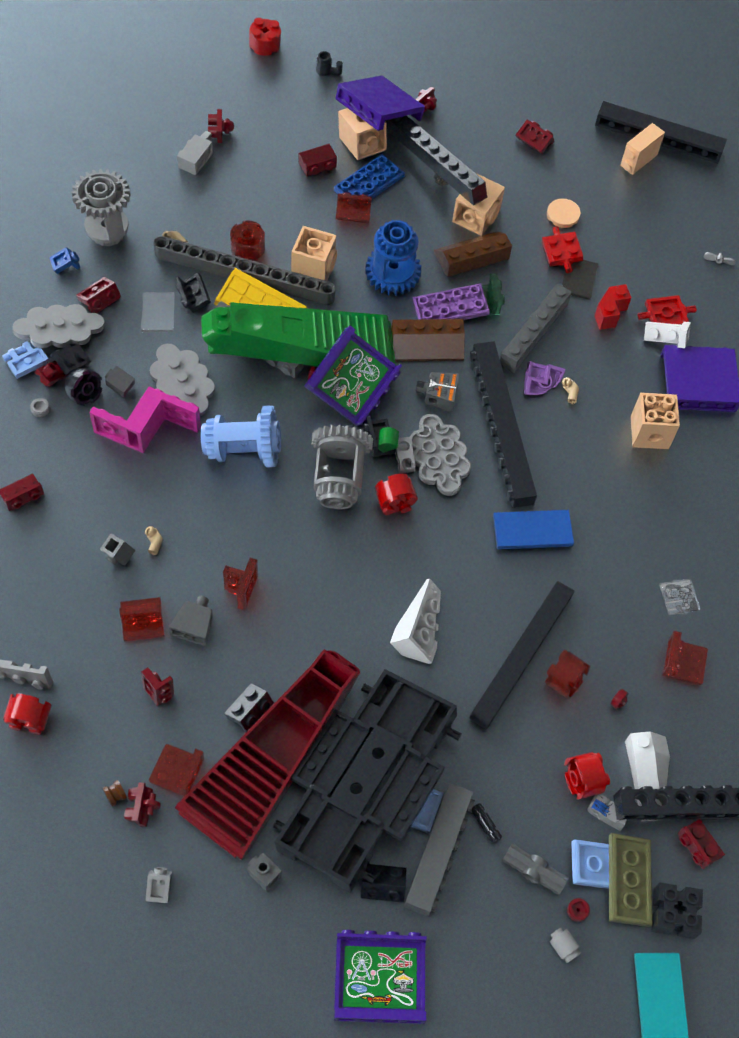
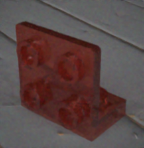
(684, 660)
(177, 769)

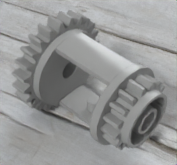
(102, 199)
(339, 444)

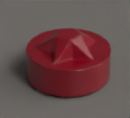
(619, 699)
(578, 910)

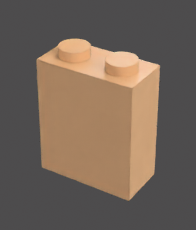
(642, 148)

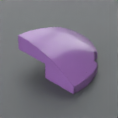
(541, 378)

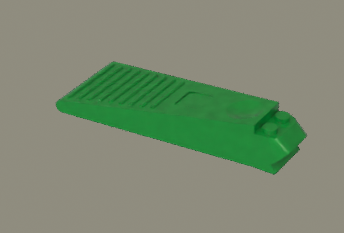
(289, 332)

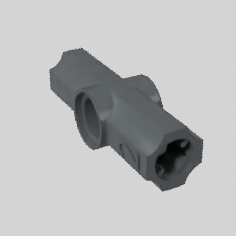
(535, 869)

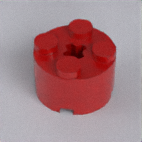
(264, 36)
(396, 494)
(27, 713)
(586, 775)

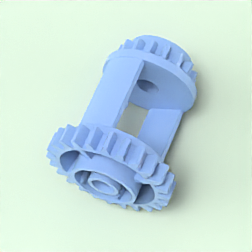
(243, 437)

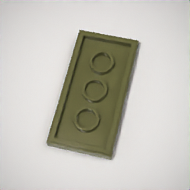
(630, 880)

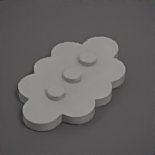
(58, 326)
(182, 376)
(440, 454)

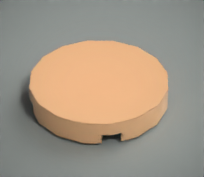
(563, 213)

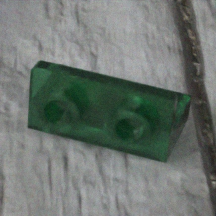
(493, 294)

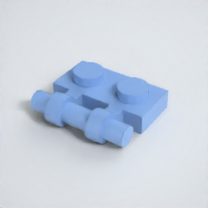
(26, 362)

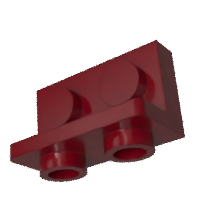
(534, 136)
(99, 295)
(21, 492)
(158, 690)
(700, 843)

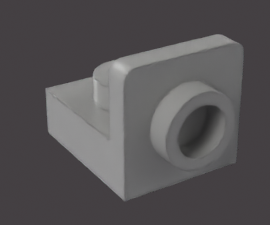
(158, 885)

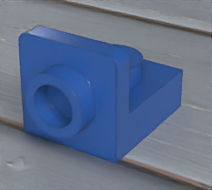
(64, 259)

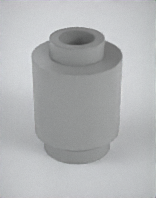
(565, 944)

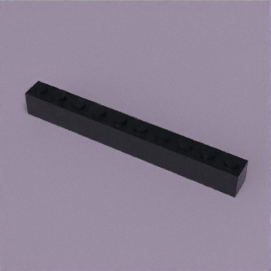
(438, 158)
(503, 425)

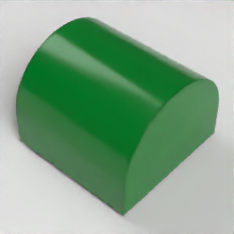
(388, 439)

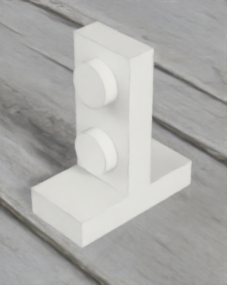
(668, 333)

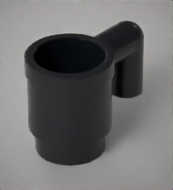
(324, 65)

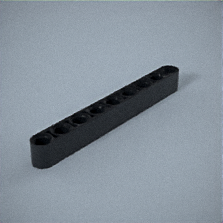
(521, 655)

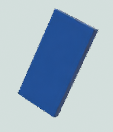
(371, 178)
(533, 529)

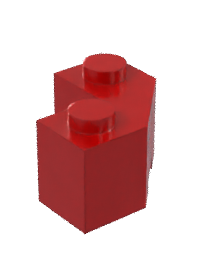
(612, 303)

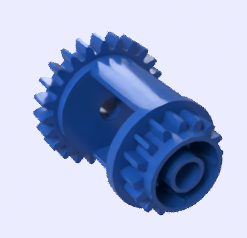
(394, 259)

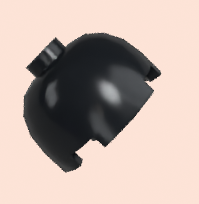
(83, 386)

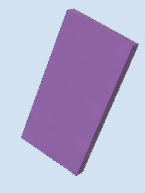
(452, 304)

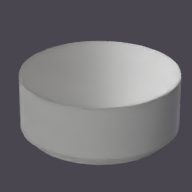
(40, 407)

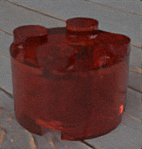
(247, 240)
(567, 674)

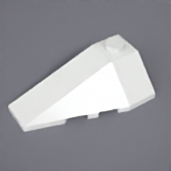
(416, 630)
(648, 760)

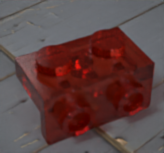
(353, 207)

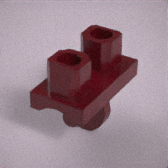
(427, 98)
(218, 125)
(50, 374)
(144, 804)

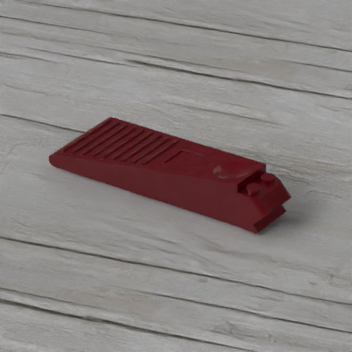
(255, 774)

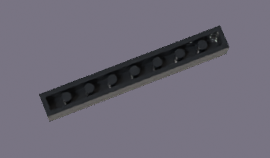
(676, 136)

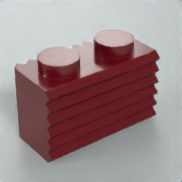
(317, 159)

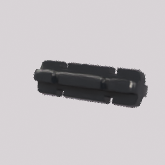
(486, 823)

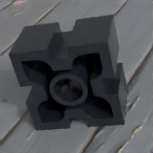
(667, 919)

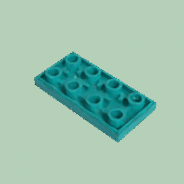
(660, 995)

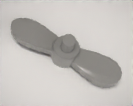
(719, 258)

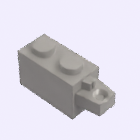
(195, 153)

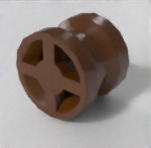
(114, 793)

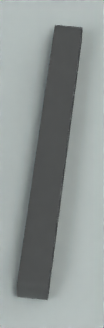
(223, 264)

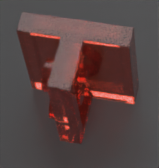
(241, 582)
(142, 619)

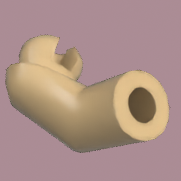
(174, 235)
(572, 388)
(155, 539)

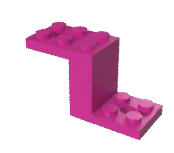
(146, 419)

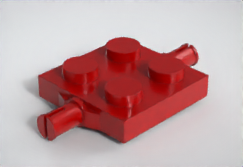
(562, 249)
(666, 310)

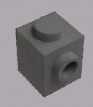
(119, 381)
(117, 550)
(264, 871)

